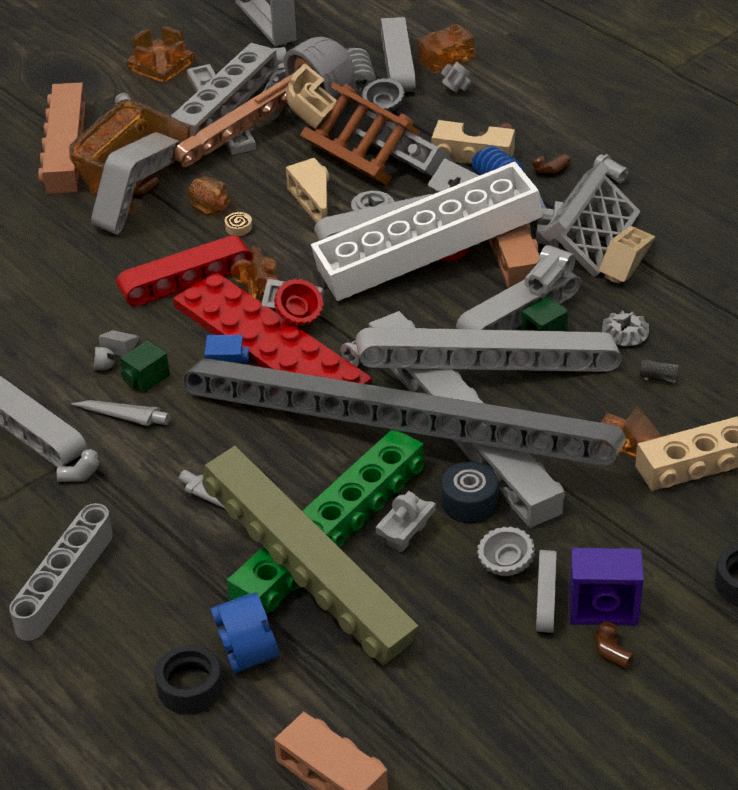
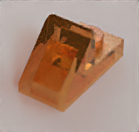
(636, 429)

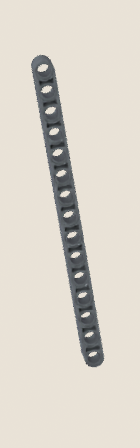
(377, 407)

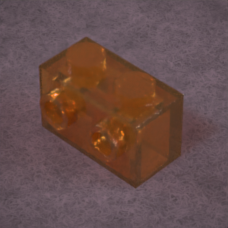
(445, 47)

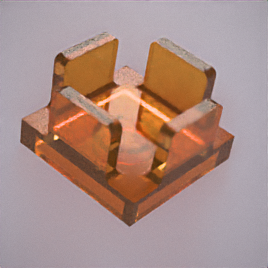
(159, 57)

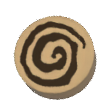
(238, 224)

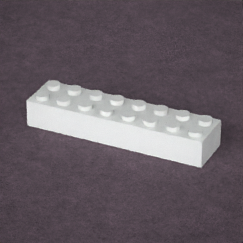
(427, 230)

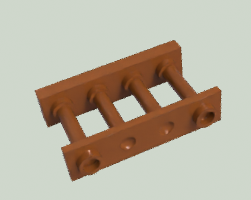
(357, 157)

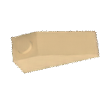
(309, 186)
(625, 254)

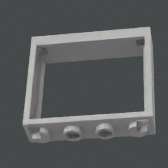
(273, 20)

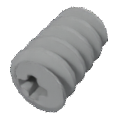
(362, 69)

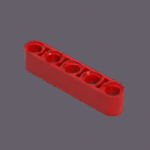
(181, 270)

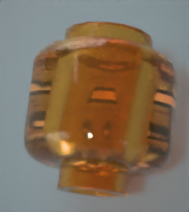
(208, 195)

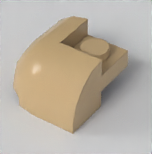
(308, 98)

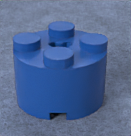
(245, 632)

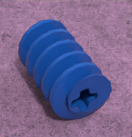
(491, 159)

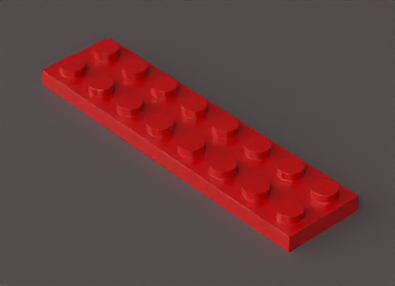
(271, 340)

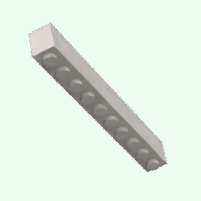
(520, 477)

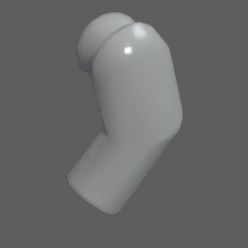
(82, 470)

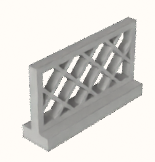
(579, 205)

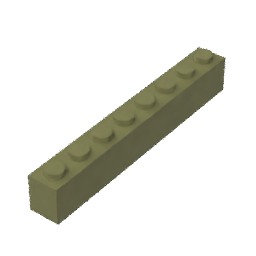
(309, 555)

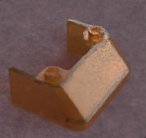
(116, 129)

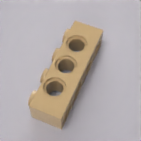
(689, 454)

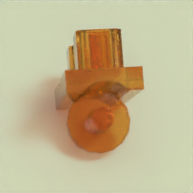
(255, 272)

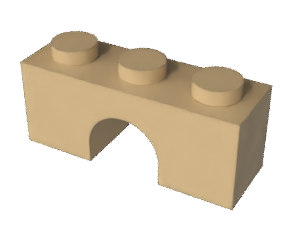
(462, 148)

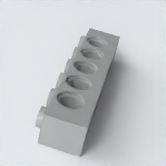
(229, 87)

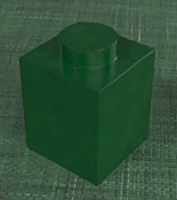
(545, 316)
(144, 366)

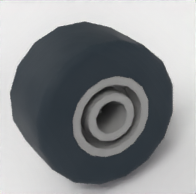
(469, 492)

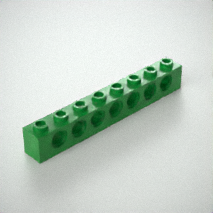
(337, 512)

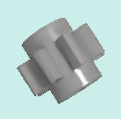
(456, 77)

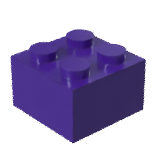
(605, 586)

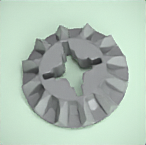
(374, 198)
(635, 332)

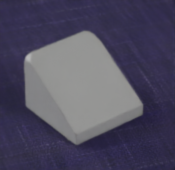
(118, 342)

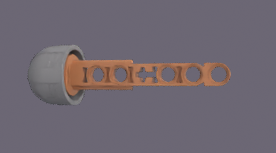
(319, 53)

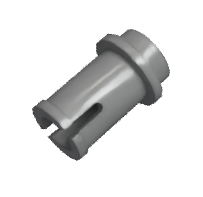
(615, 170)

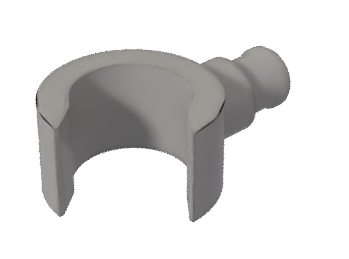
(281, 51)

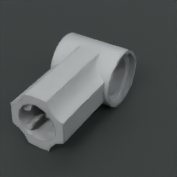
(551, 266)

